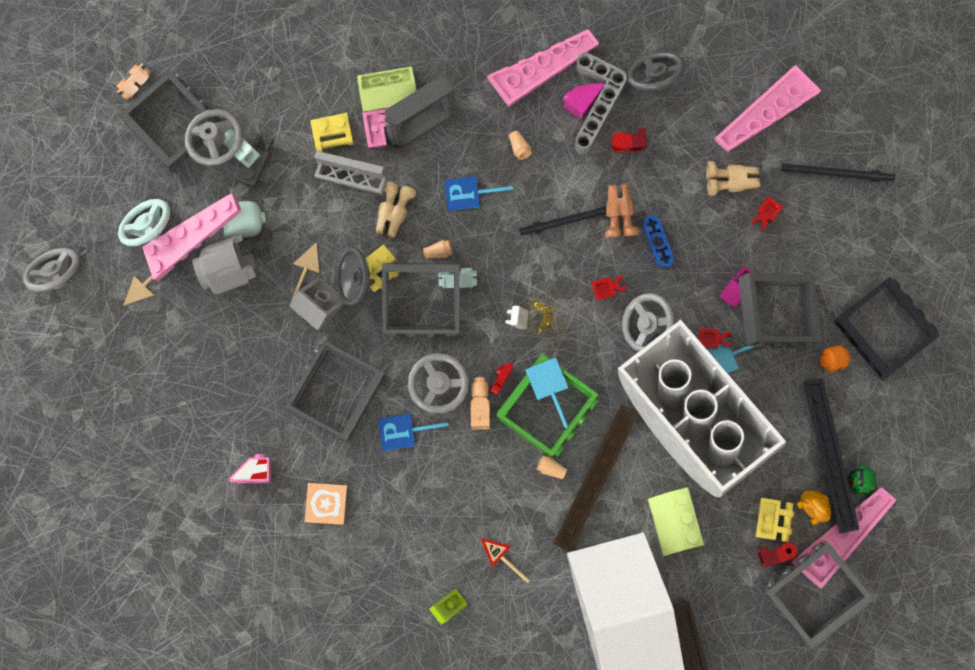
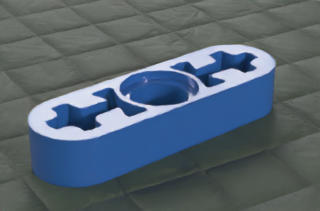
(658, 227)

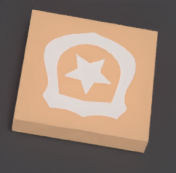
(326, 504)

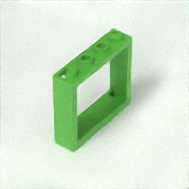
(569, 432)

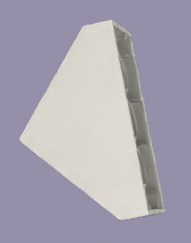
(626, 606)

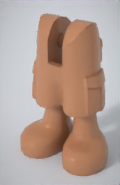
(620, 207)

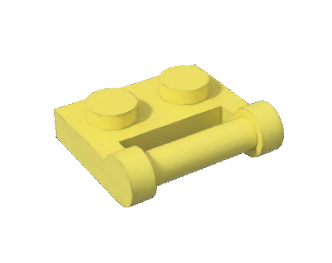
(330, 127)

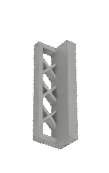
(354, 166)

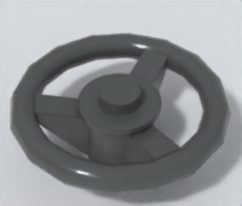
(657, 74)

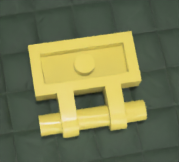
(375, 262)
(768, 519)

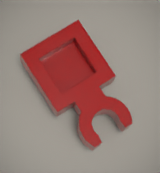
(767, 211)
(605, 288)
(710, 338)
(503, 374)

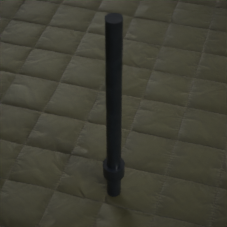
(875, 175)
(538, 227)

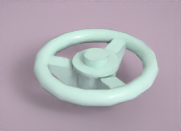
(147, 225)

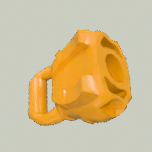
(816, 506)

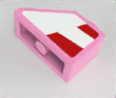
(254, 471)

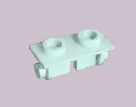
(466, 278)

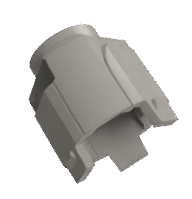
(224, 266)

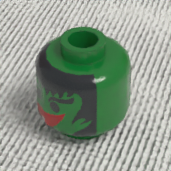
(863, 480)

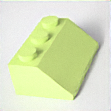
(385, 88)
(675, 521)

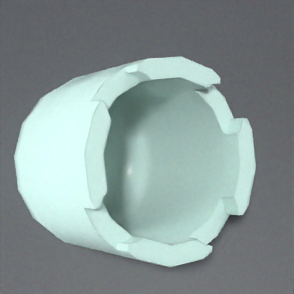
(246, 222)

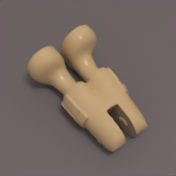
(736, 177)
(391, 213)

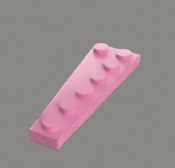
(528, 74)
(778, 101)
(178, 242)
(867, 515)

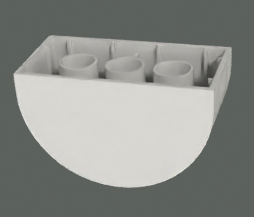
(698, 411)

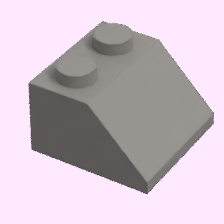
(317, 303)

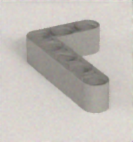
(602, 102)

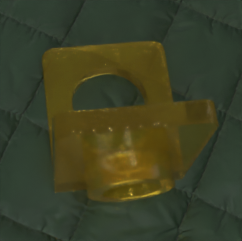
(546, 320)

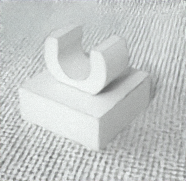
(518, 317)

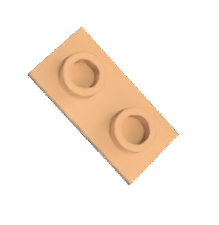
(137, 75)

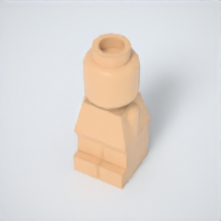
(480, 405)

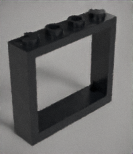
(864, 348)

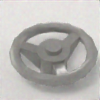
(213, 136)
(54, 273)
(648, 322)
(438, 383)

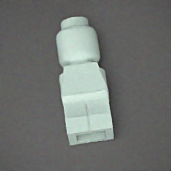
(246, 152)

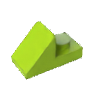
(448, 607)

